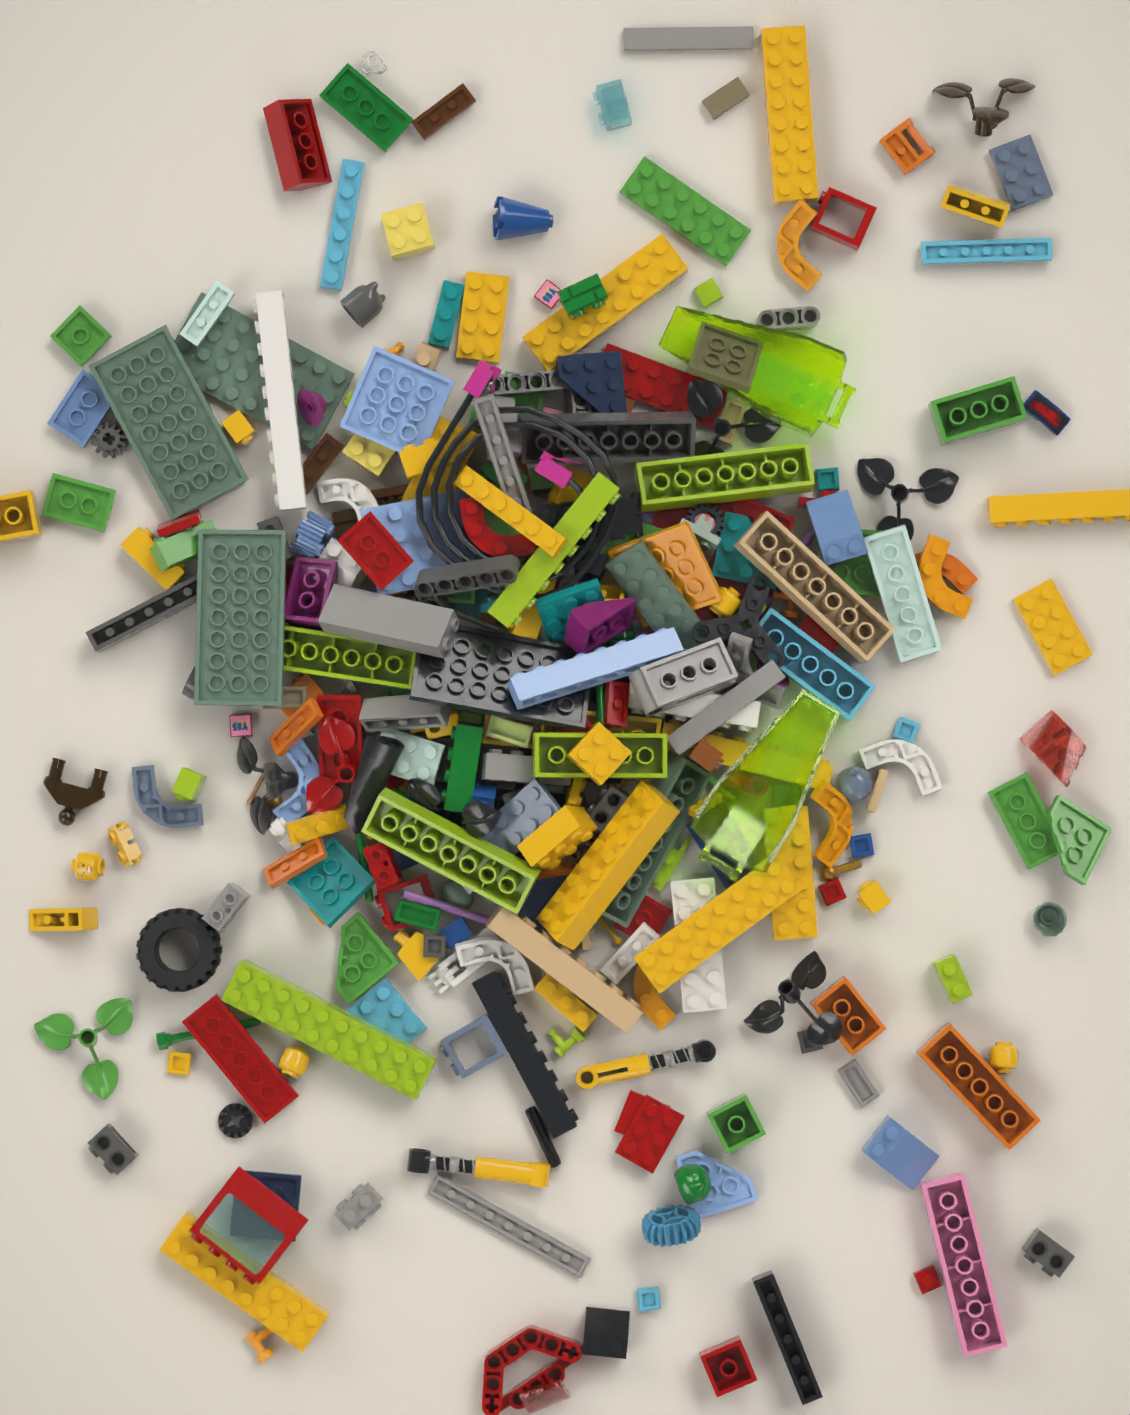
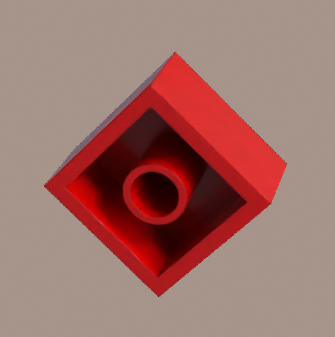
(728, 1366)

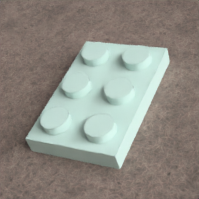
(419, 757)

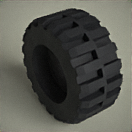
(150, 958)

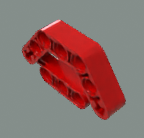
(506, 1358)

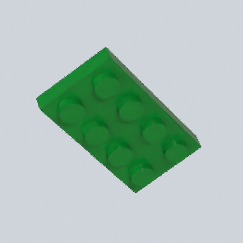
(366, 107)

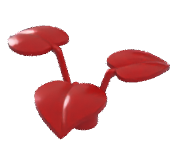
(321, 792)

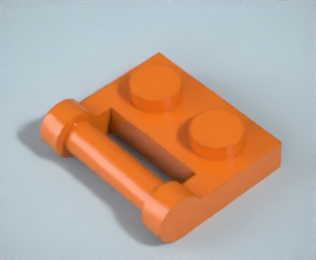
(901, 150)

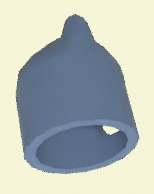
(854, 783)

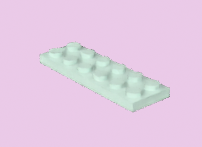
(902, 593)

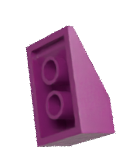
(309, 591)
(598, 623)

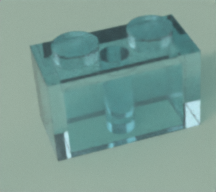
(613, 105)

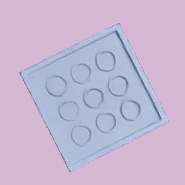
(396, 401)

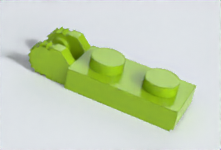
(670, 864)

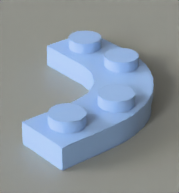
(307, 769)

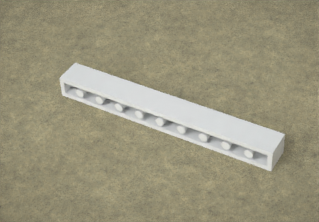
(281, 401)

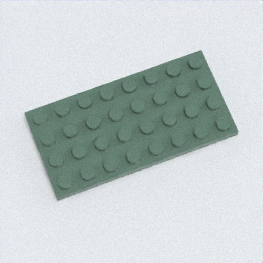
(229, 370)
(168, 422)
(240, 617)

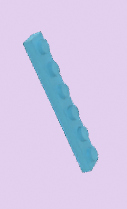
(342, 224)
(986, 251)

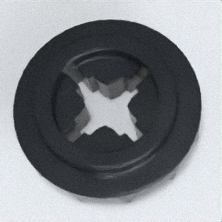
(237, 1110)

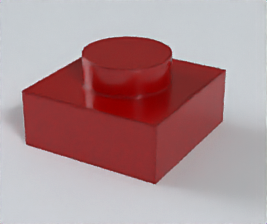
(927, 1279)

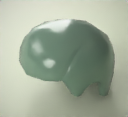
(456, 895)
(1050, 919)

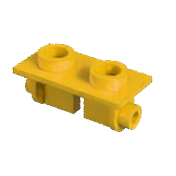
(119, 837)

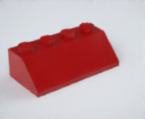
(297, 144)

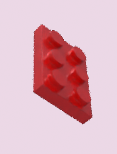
(375, 550)
(649, 1133)

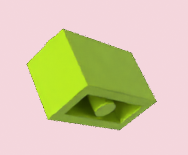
(188, 784)
(952, 978)

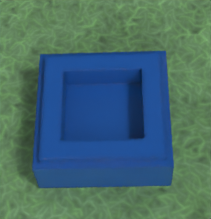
(861, 845)

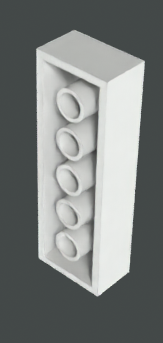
(745, 719)
(705, 984)

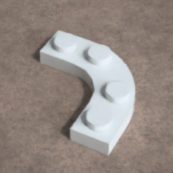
(346, 490)
(909, 755)
(500, 952)

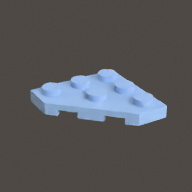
(728, 1188)

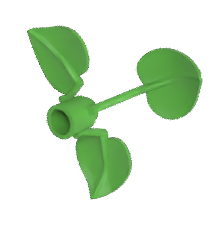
(115, 1017)

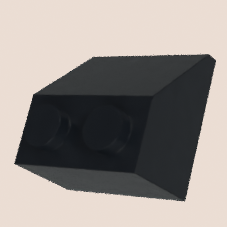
(606, 1332)

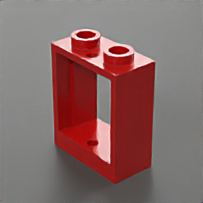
(834, 235)
(378, 858)
(382, 903)

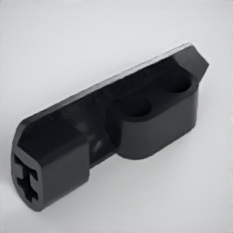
(371, 778)

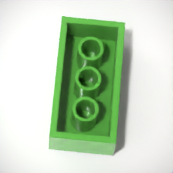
(977, 410)

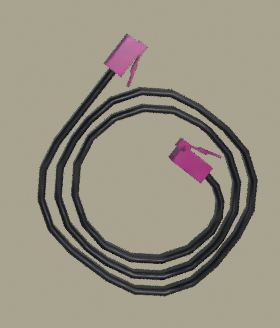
(546, 467)

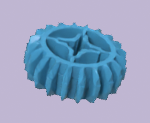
(671, 1225)

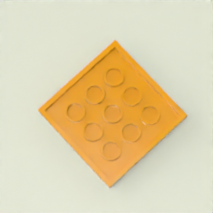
(683, 562)

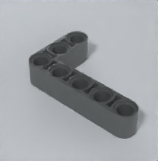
(544, 386)
(438, 581)

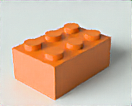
(857, 1019)

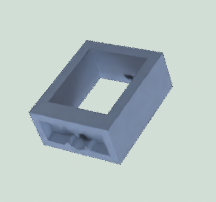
(492, 1033)

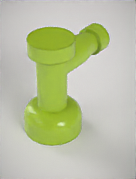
(564, 1045)

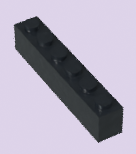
(787, 1337)

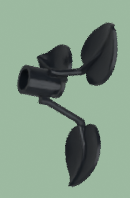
(705, 397)
(877, 473)
(275, 780)
(477, 816)
(767, 1015)

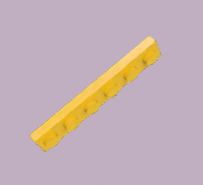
(510, 511)

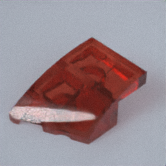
(1055, 746)
(543, 1396)

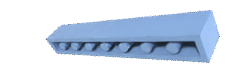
(592, 668)

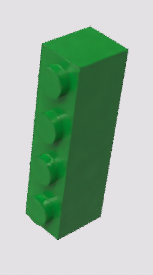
(464, 765)

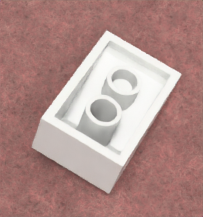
(348, 571)

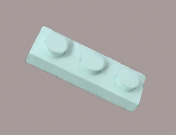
(207, 313)

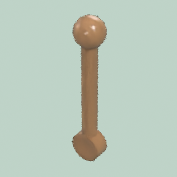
(256, 787)

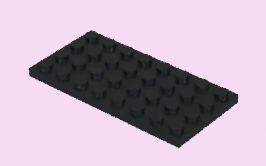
(478, 673)

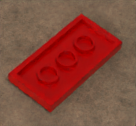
(348, 709)

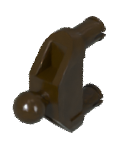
(71, 795)

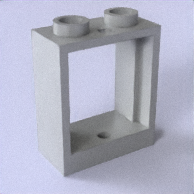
(230, 898)

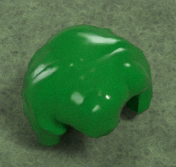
(693, 1183)

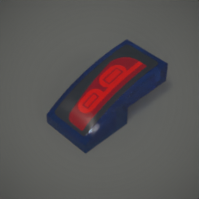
(1046, 412)

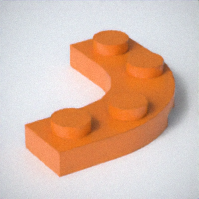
(955, 573)

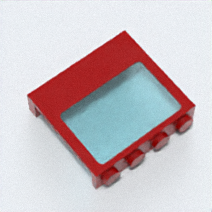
(248, 1226)

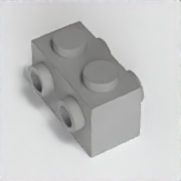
(352, 1212)

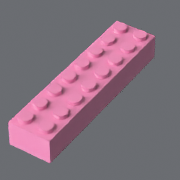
(963, 1264)

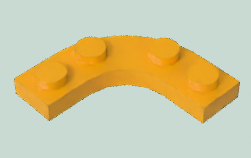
(788, 246)
(935, 588)
(840, 823)
(650, 1001)

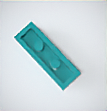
(446, 314)

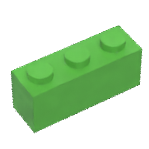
(179, 547)

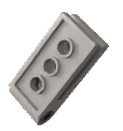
(659, 697)

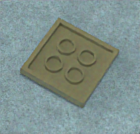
(724, 357)

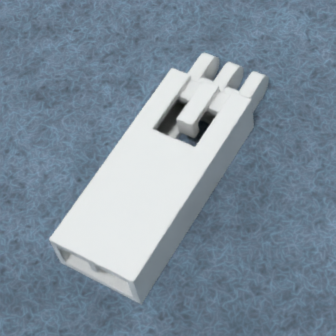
(446, 976)

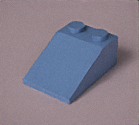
(836, 527)
(899, 1152)

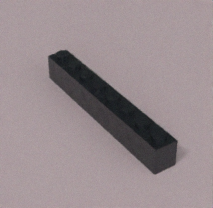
(525, 1054)

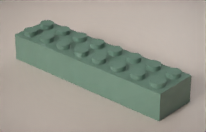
(682, 788)

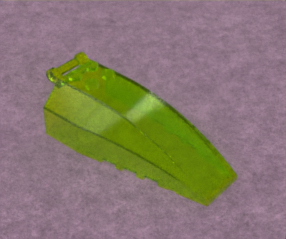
(793, 374)
(764, 790)

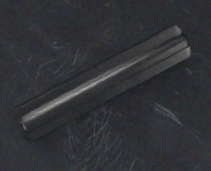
(543, 1136)

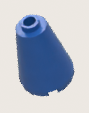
(519, 219)

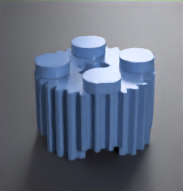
(312, 535)

